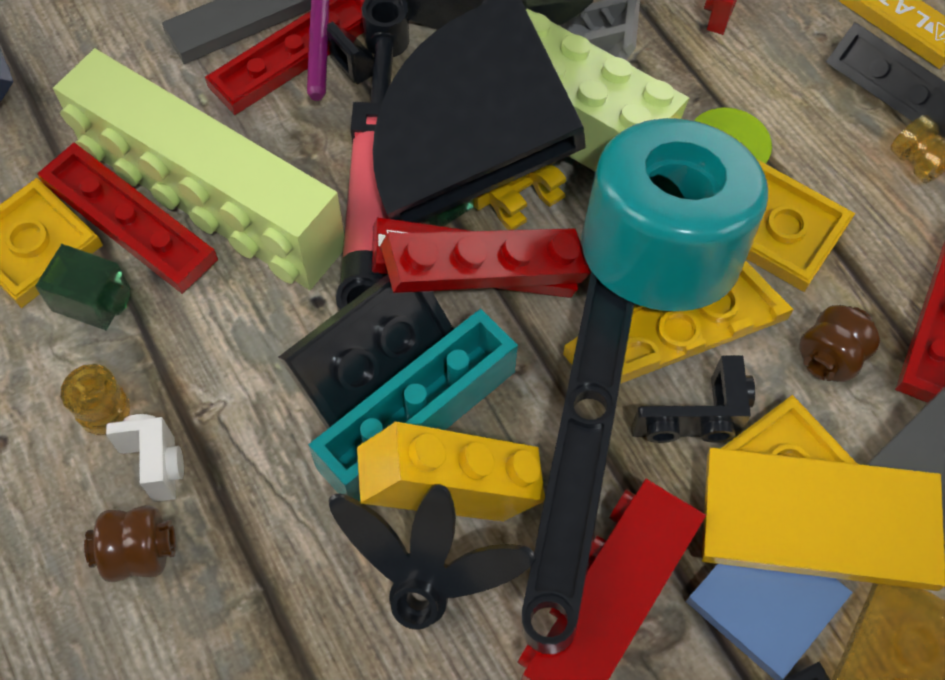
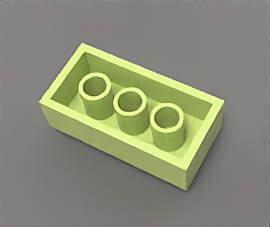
(604, 88)

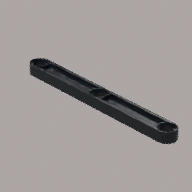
(578, 468)

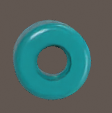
(673, 214)

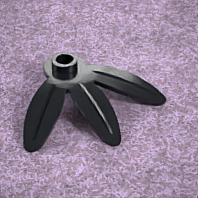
(425, 568)

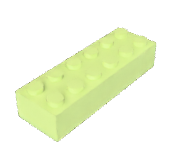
(203, 169)

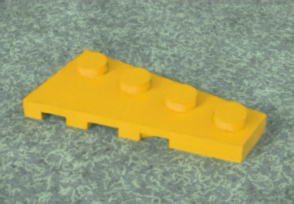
(668, 337)

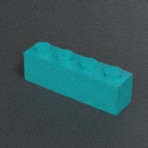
(426, 393)

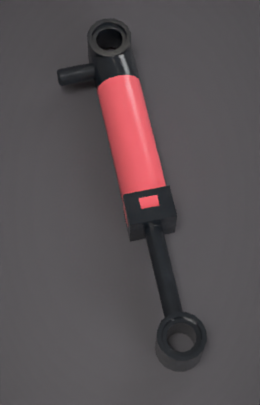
(385, 37)

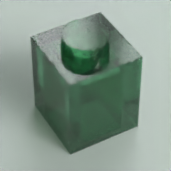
(84, 287)

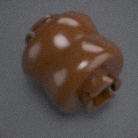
(839, 343)
(130, 543)

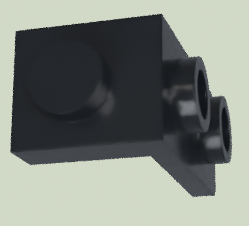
(719, 423)

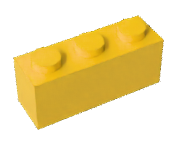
(483, 474)

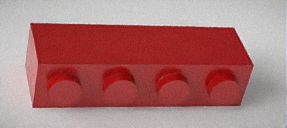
(619, 584)

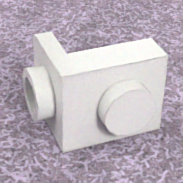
(159, 457)

